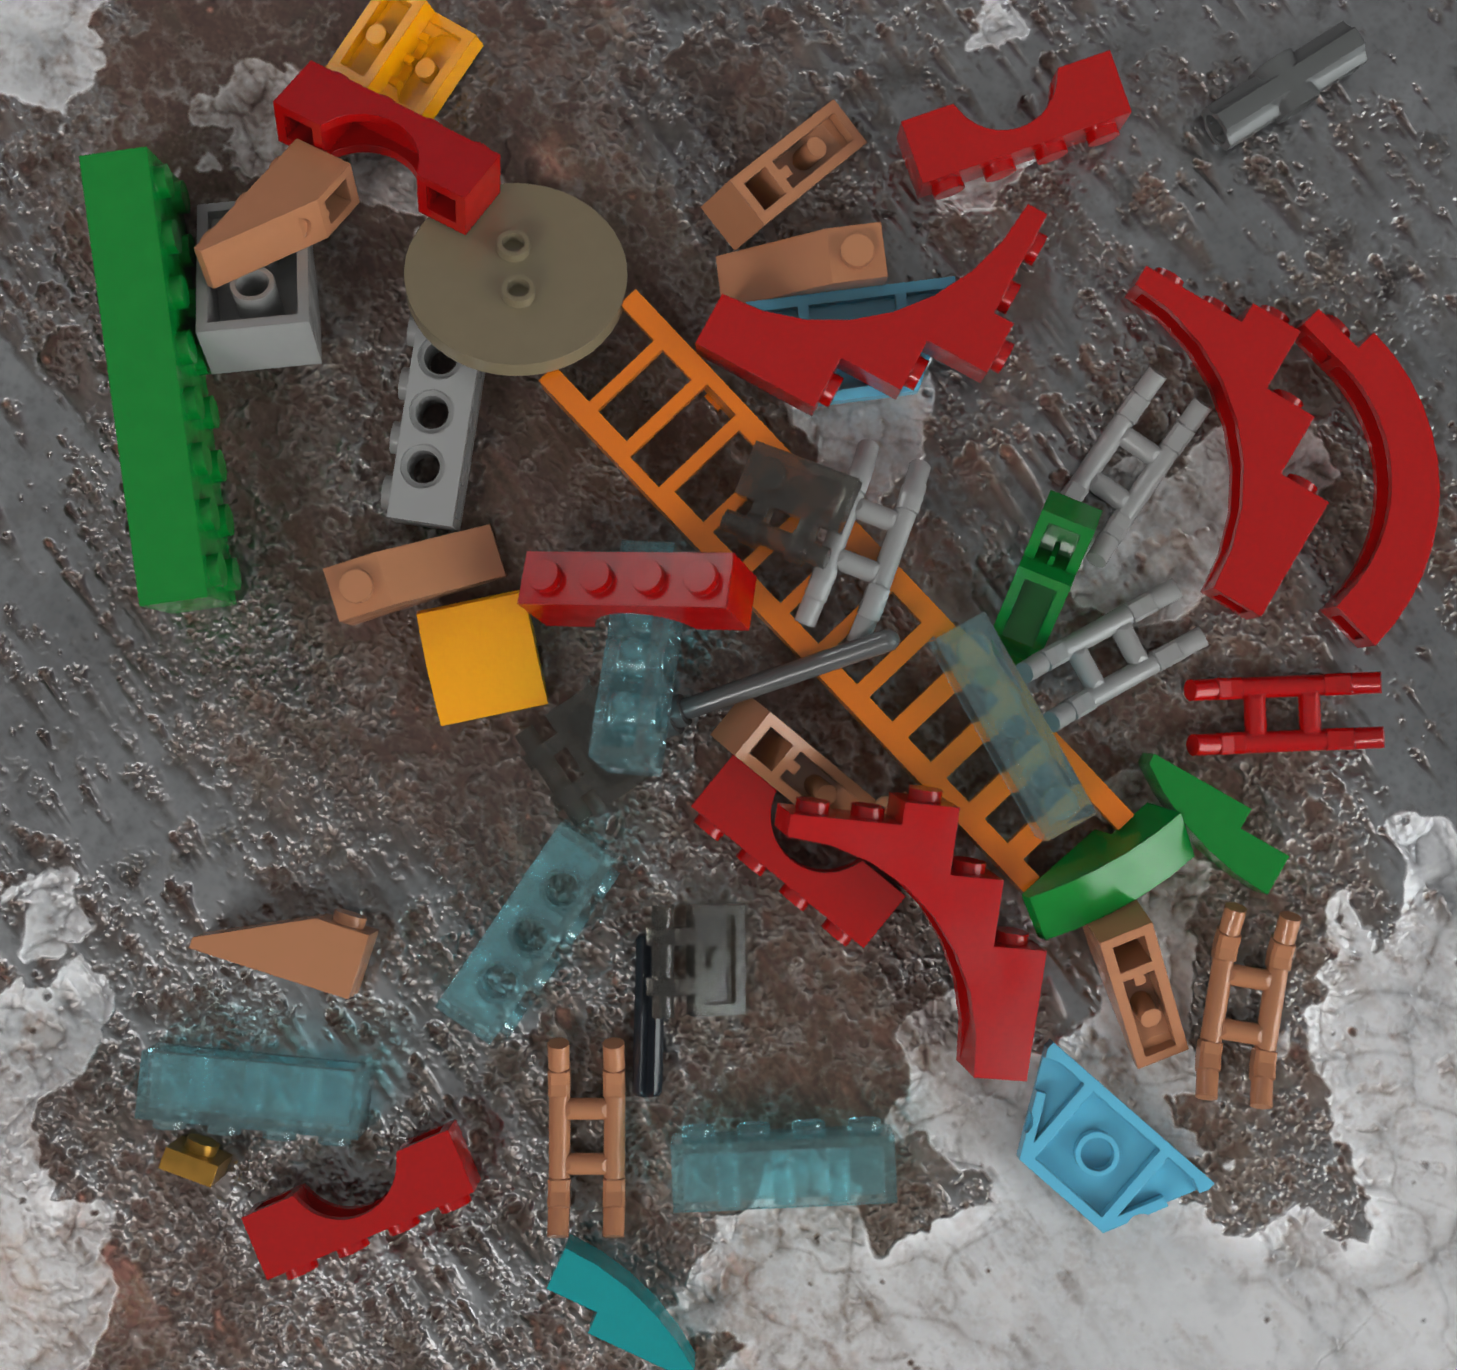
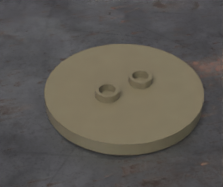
(523, 287)

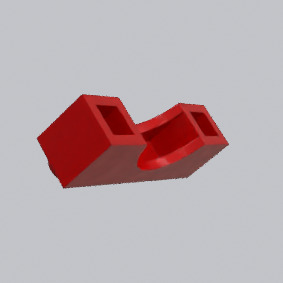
(343, 118)
(949, 149)
(686, 587)
(849, 896)
(302, 1226)

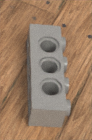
(443, 499)

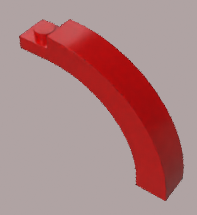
(1403, 477)

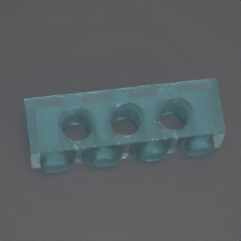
(636, 686)
(470, 996)

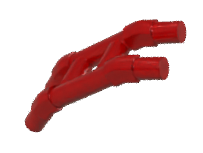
(1310, 733)

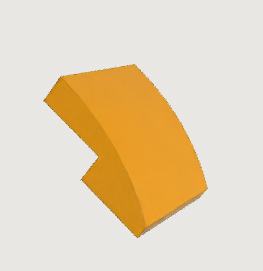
(407, 54)
(481, 658)

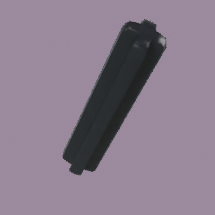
(647, 1030)

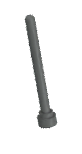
(778, 677)

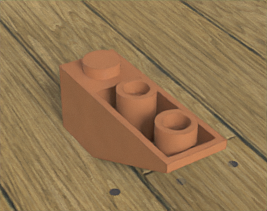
(284, 211)

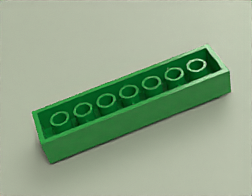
(159, 382)

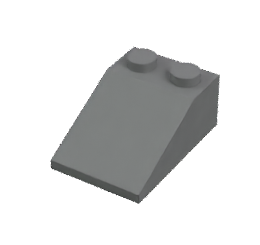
(262, 316)

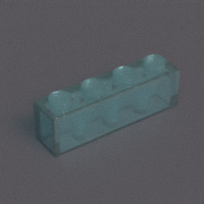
(1012, 727)
(254, 1092)
(783, 1166)

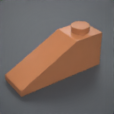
(783, 174)
(806, 264)
(413, 574)
(784, 757)
(310, 950)
(1137, 983)

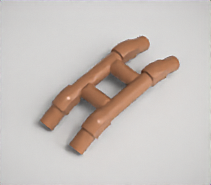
(1262, 1034)
(563, 1162)

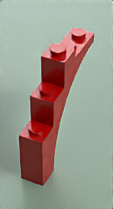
(801, 356)
(1261, 429)
(992, 967)

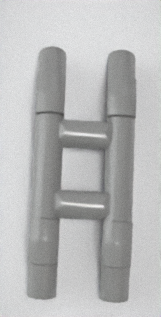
(1157, 460)
(880, 572)
(1119, 626)

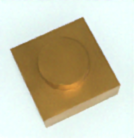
(196, 1159)

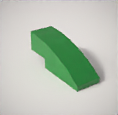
(1045, 574)
(1214, 824)
(1108, 871)

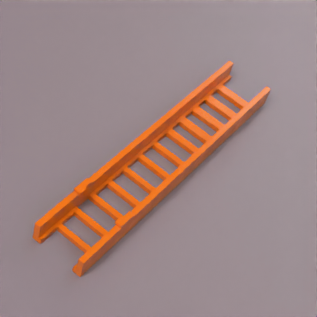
(854, 696)

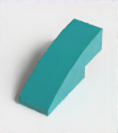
(622, 1306)

